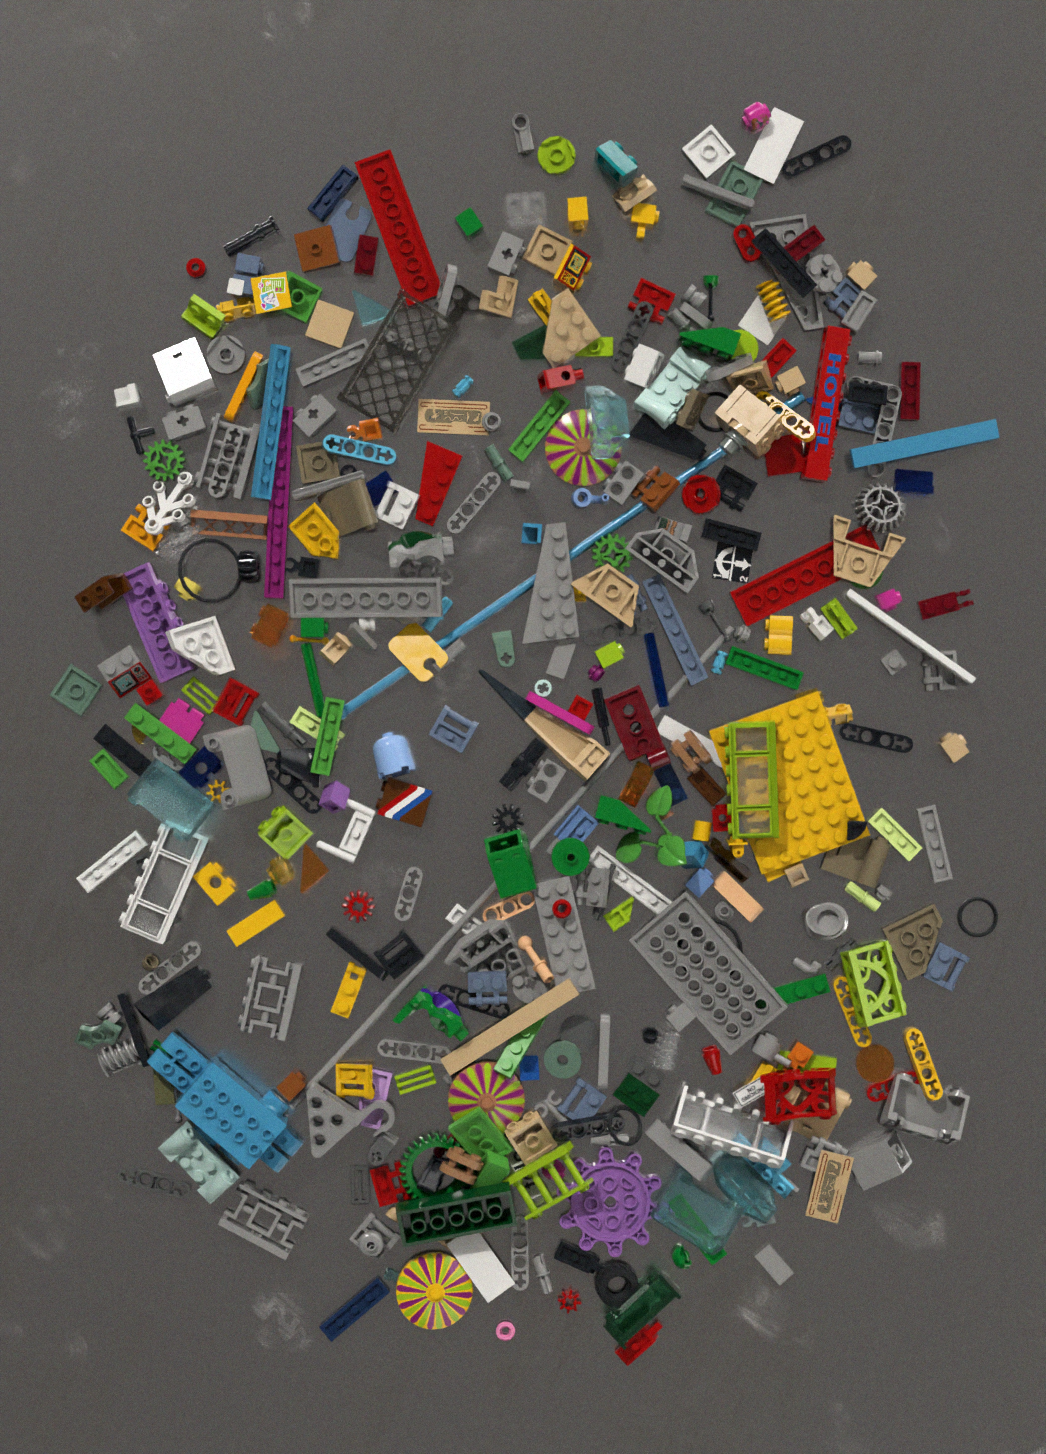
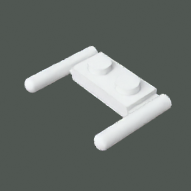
(354, 834)

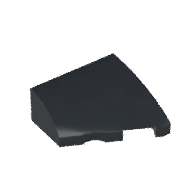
(298, 764)

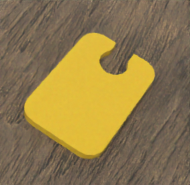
(414, 647)

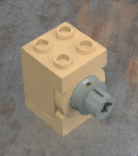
(747, 423)

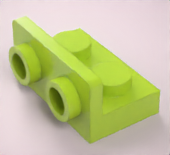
(203, 316)

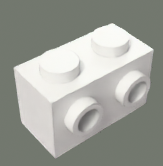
(644, 366)

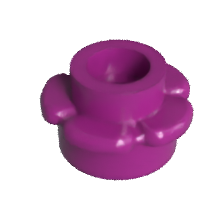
(596, 673)

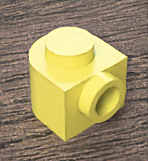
(190, 584)

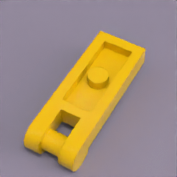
(348, 991)

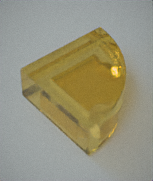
(138, 735)

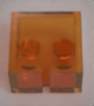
(269, 625)

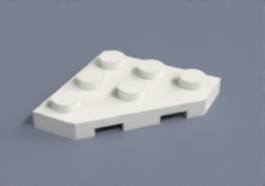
(203, 645)

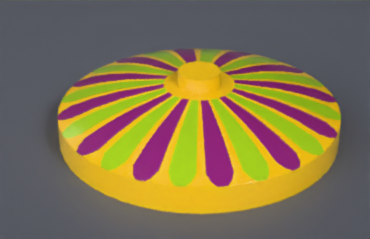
(433, 1290)

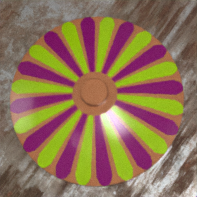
(570, 451)
(484, 1088)

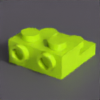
(284, 832)

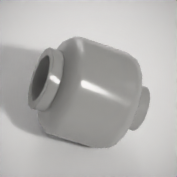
(368, 1237)

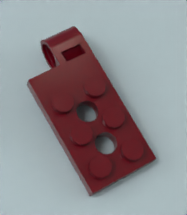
(645, 741)

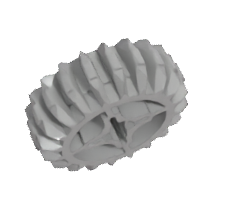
(878, 520)

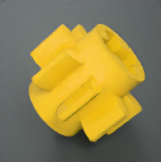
(212, 791)

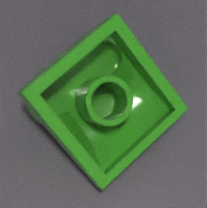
(302, 295)

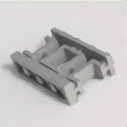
(286, 1001)
(255, 1235)

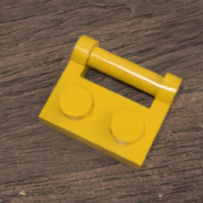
(354, 1074)

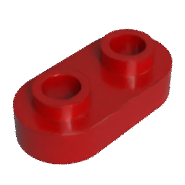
(745, 243)

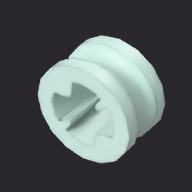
(540, 682)

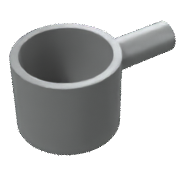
(768, 1048)

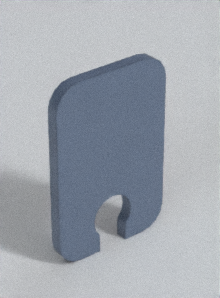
(347, 231)

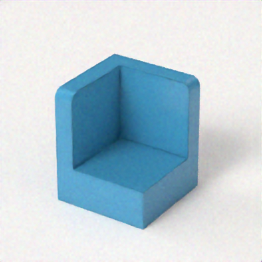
(531, 533)
(695, 854)

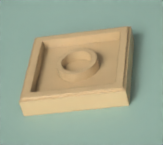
(546, 249)
(329, 324)

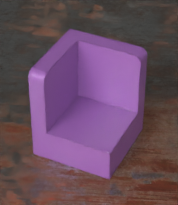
(334, 797)

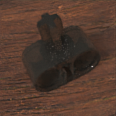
(461, 305)

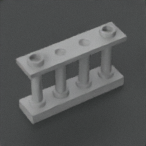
(247, 452)

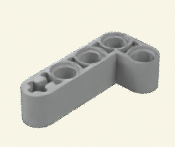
(680, 1151)

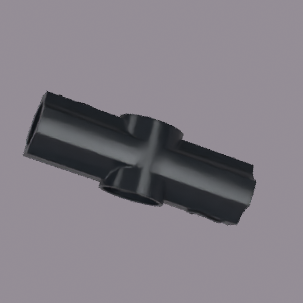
(523, 764)

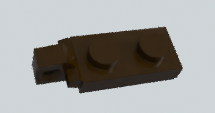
(728, 861)

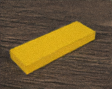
(255, 923)

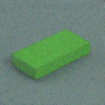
(109, 768)

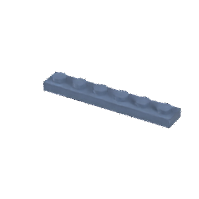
(675, 630)

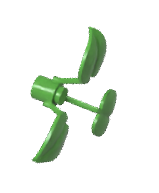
(671, 847)

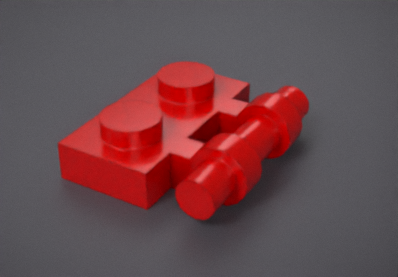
(654, 294)
(384, 1185)

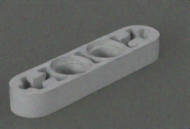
(443, 297)
(229, 462)
(476, 505)
(171, 969)
(603, 1052)
(414, 1054)
(520, 1252)

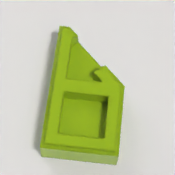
(619, 915)

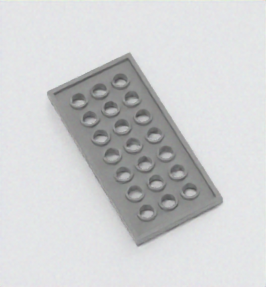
(707, 986)

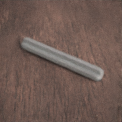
(718, 192)
(326, 486)

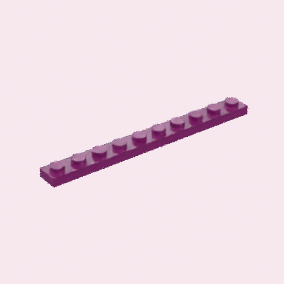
(279, 511)

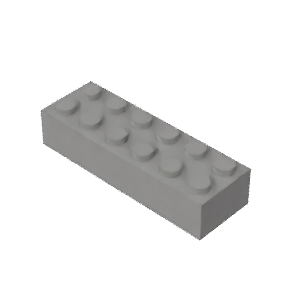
(563, 935)

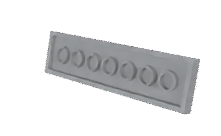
(365, 597)

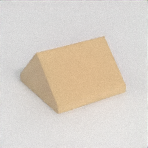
(753, 378)

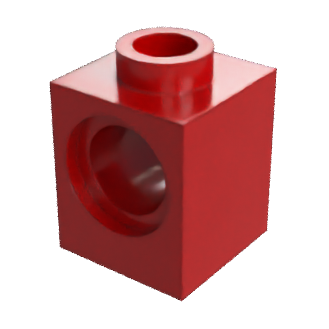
(150, 692)

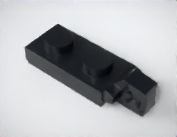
(578, 1258)

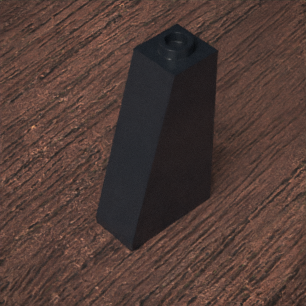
(673, 439)
(173, 998)

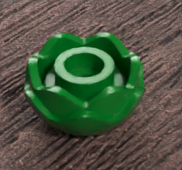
(681, 1258)

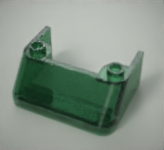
(641, 1307)

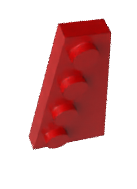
(436, 479)

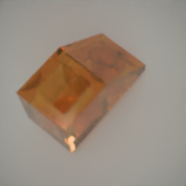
(636, 784)

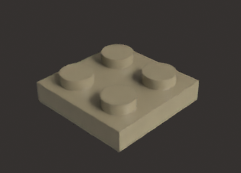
(692, 409)
(316, 463)

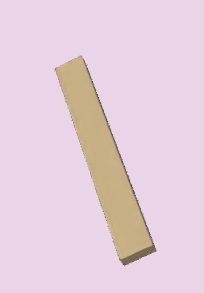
(509, 1026)

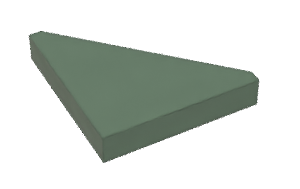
(264, 736)

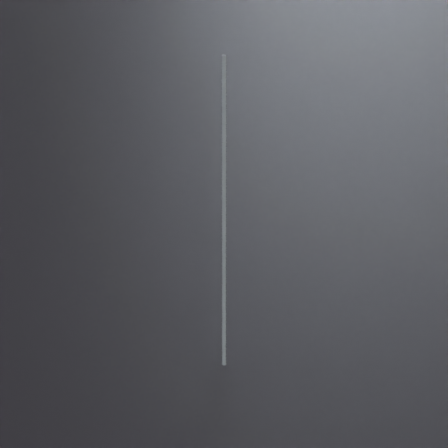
(492, 888)

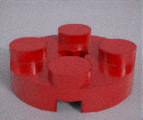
(711, 497)

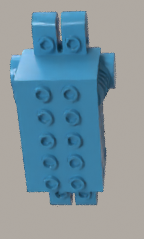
(227, 1106)

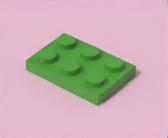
(479, 1133)

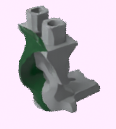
(418, 547)

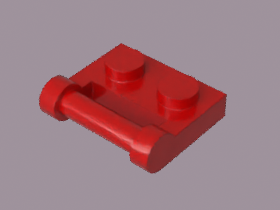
(230, 699)

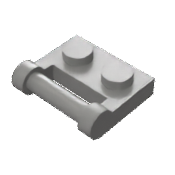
(382, 1228)

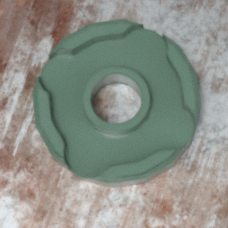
(557, 1068)

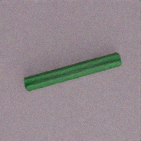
(313, 678)

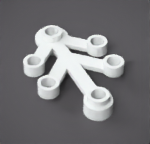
(168, 505)

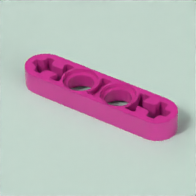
(559, 712)

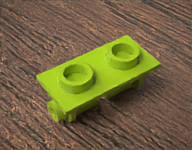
(839, 618)

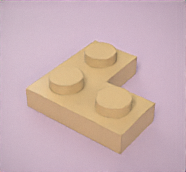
(503, 300)

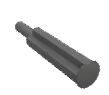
(598, 912)

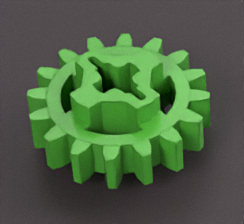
(155, 464)
(603, 555)

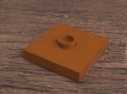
(316, 248)

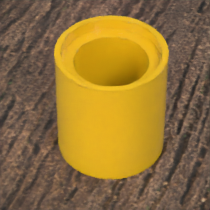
(702, 831)

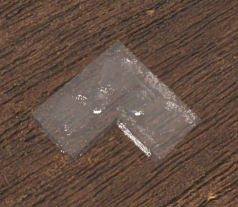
(174, 540)

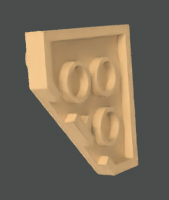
(567, 329)

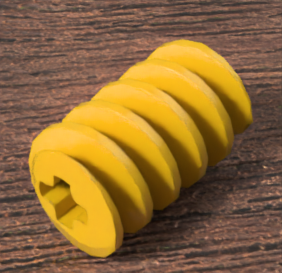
(773, 300)

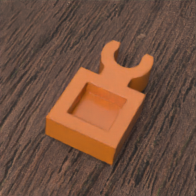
(368, 430)
(799, 1056)

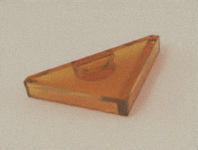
(312, 868)

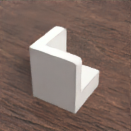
(127, 396)

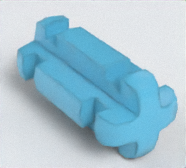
(462, 386)
(719, 662)

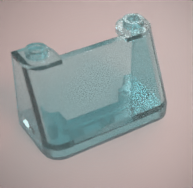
(171, 800)
(696, 1213)

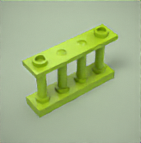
(547, 1162)

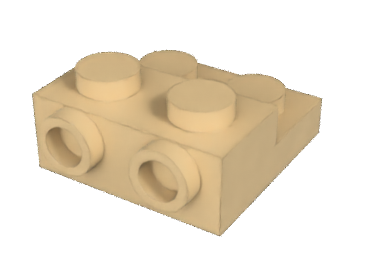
(530, 1137)

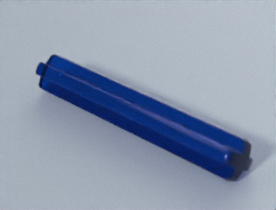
(656, 670)

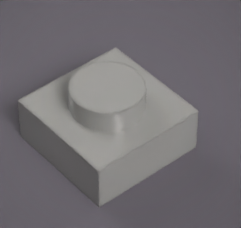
(893, 662)

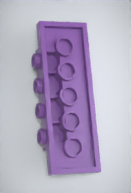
(154, 616)

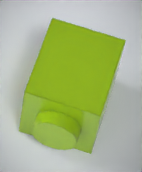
(609, 654)

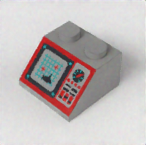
(124, 671)

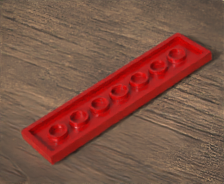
(398, 226)
(793, 580)

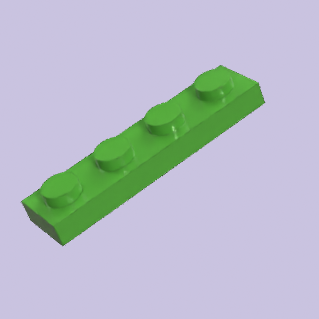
(539, 426)
(160, 733)
(327, 736)
(517, 1049)

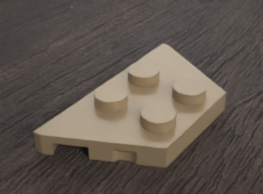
(610, 591)

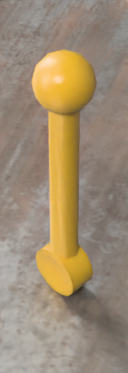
(293, 638)

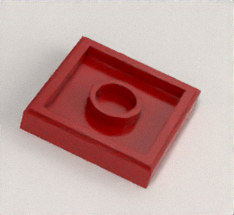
(784, 456)

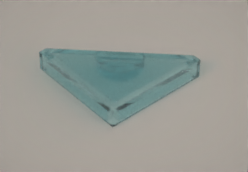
(368, 309)

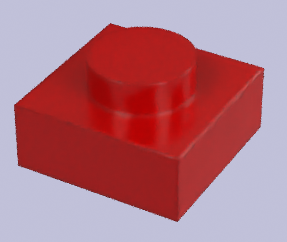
(580, 707)

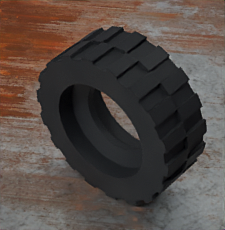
(610, 1272)

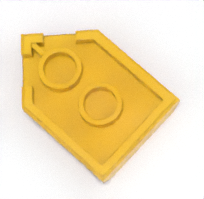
(316, 532)

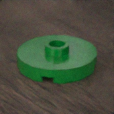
(563, 849)

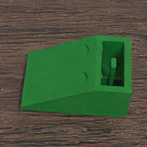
(714, 340)
(615, 811)
(511, 863)

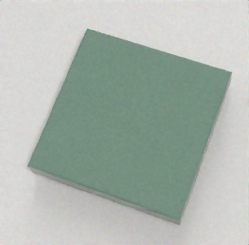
(76, 690)

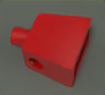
(551, 379)

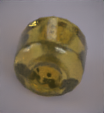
(280, 871)

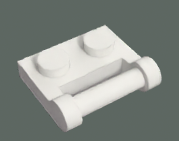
(402, 506)

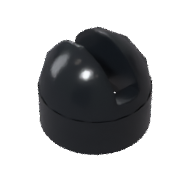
(650, 1031)

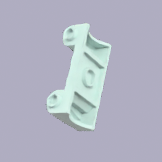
(669, 389)
(199, 1162)

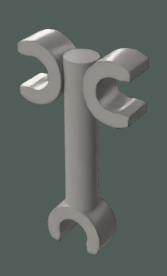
(548, 1104)

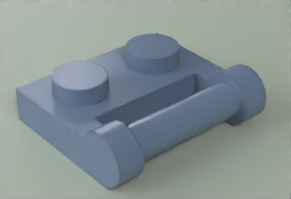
(450, 735)
(940, 963)
(587, 1106)

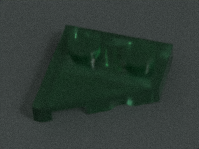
(531, 344)

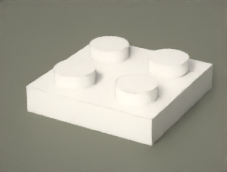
(708, 151)

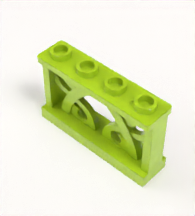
(891, 985)

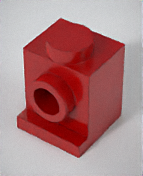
(717, 825)

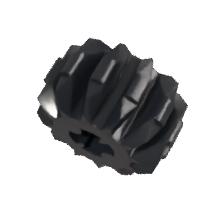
(248, 566)
(513, 816)

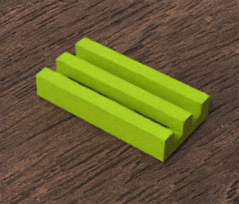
(189, 685)
(399, 1084)

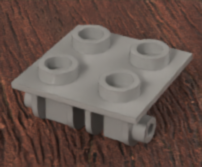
(398, 360)

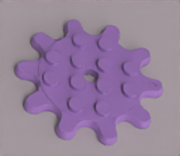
(613, 1223)

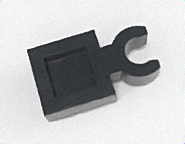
(307, 567)

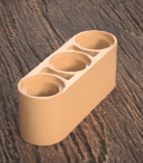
(737, 896)
(515, 900)

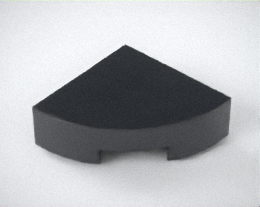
(855, 828)

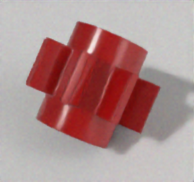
(568, 1306)

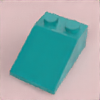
(615, 161)

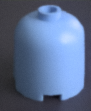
(392, 756)

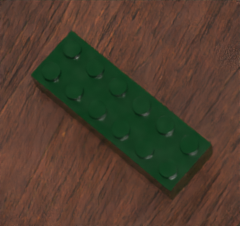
(456, 1214)

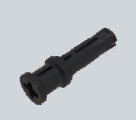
(259, 232)

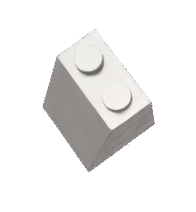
(879, 1160)

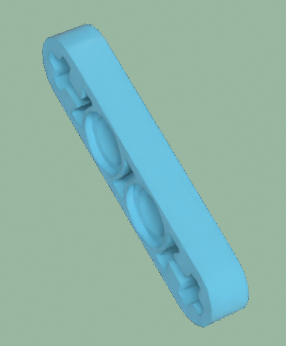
(358, 452)

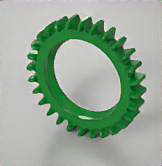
(409, 1181)

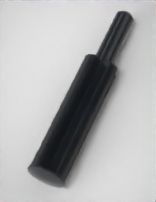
(601, 713)

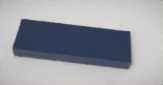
(332, 192)

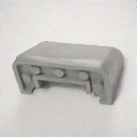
(243, 764)
(913, 1114)

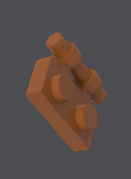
(658, 492)

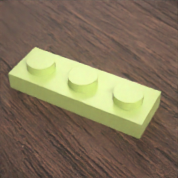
(895, 834)

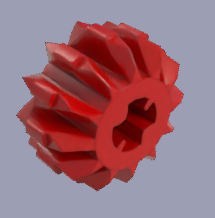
(357, 913)

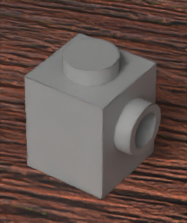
(679, 1016)

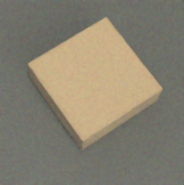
(796, 875)

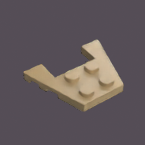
(859, 562)

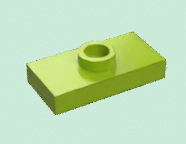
(598, 348)

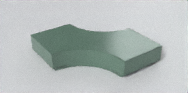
(256, 390)
(103, 1033)

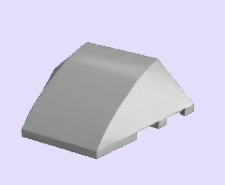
(487, 949)

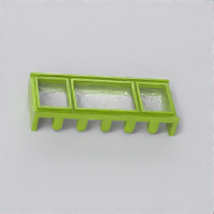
(752, 779)

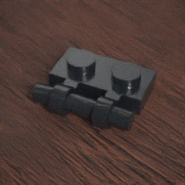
(738, 484)

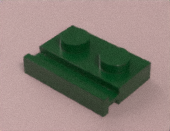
(636, 1094)

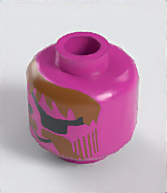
(756, 116)

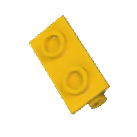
(541, 303)
(245, 308)
(841, 713)
(737, 846)

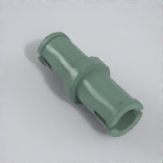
(498, 462)

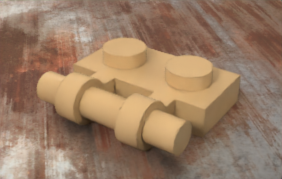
(634, 192)

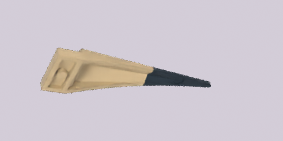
(569, 745)

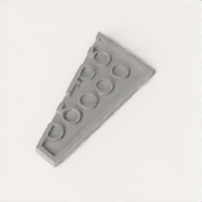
(785, 230)
(552, 600)

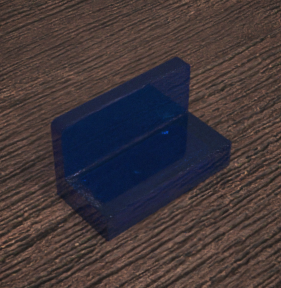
(913, 481)
(377, 487)

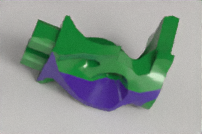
(441, 1010)

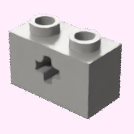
(506, 243)
(325, 413)
(194, 425)

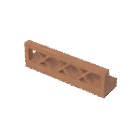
(231, 517)

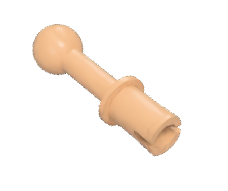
(540, 966)

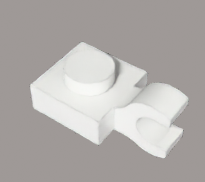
(818, 624)

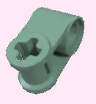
(504, 645)

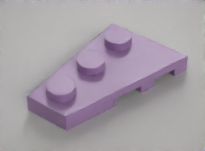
(381, 1085)

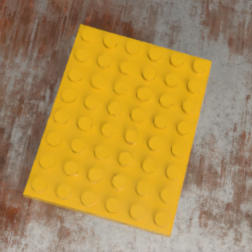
(811, 784)

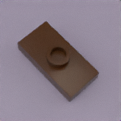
(706, 786)

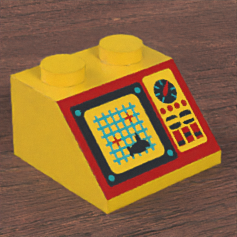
(572, 269)

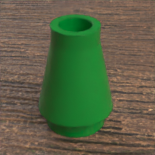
(262, 890)

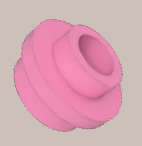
(505, 1337)

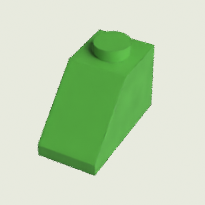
(492, 1171)

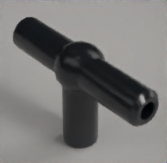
(135, 435)

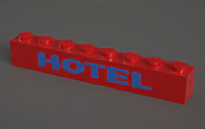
(826, 402)

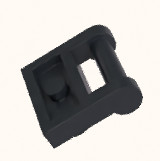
(403, 959)

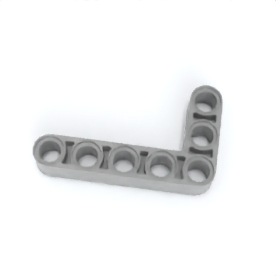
(882, 421)

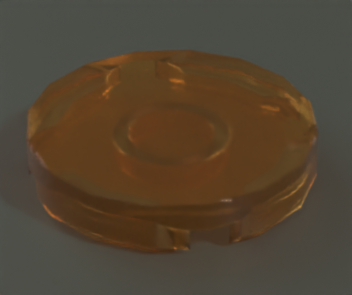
(875, 1063)

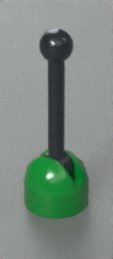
(711, 282)

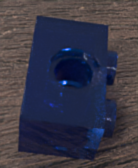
(190, 772)

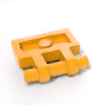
(135, 528)

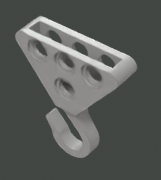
(332, 1106)

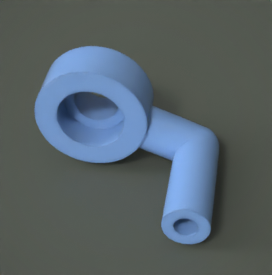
(587, 498)

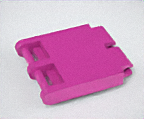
(181, 721)

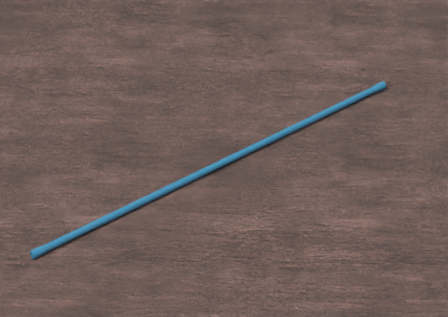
(792, 403)

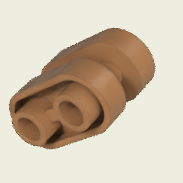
(691, 763)
(472, 1162)

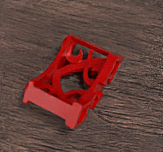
(773, 1085)

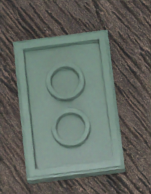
(739, 182)

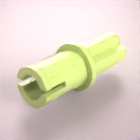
(862, 896)

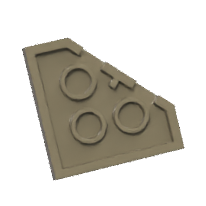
(914, 939)

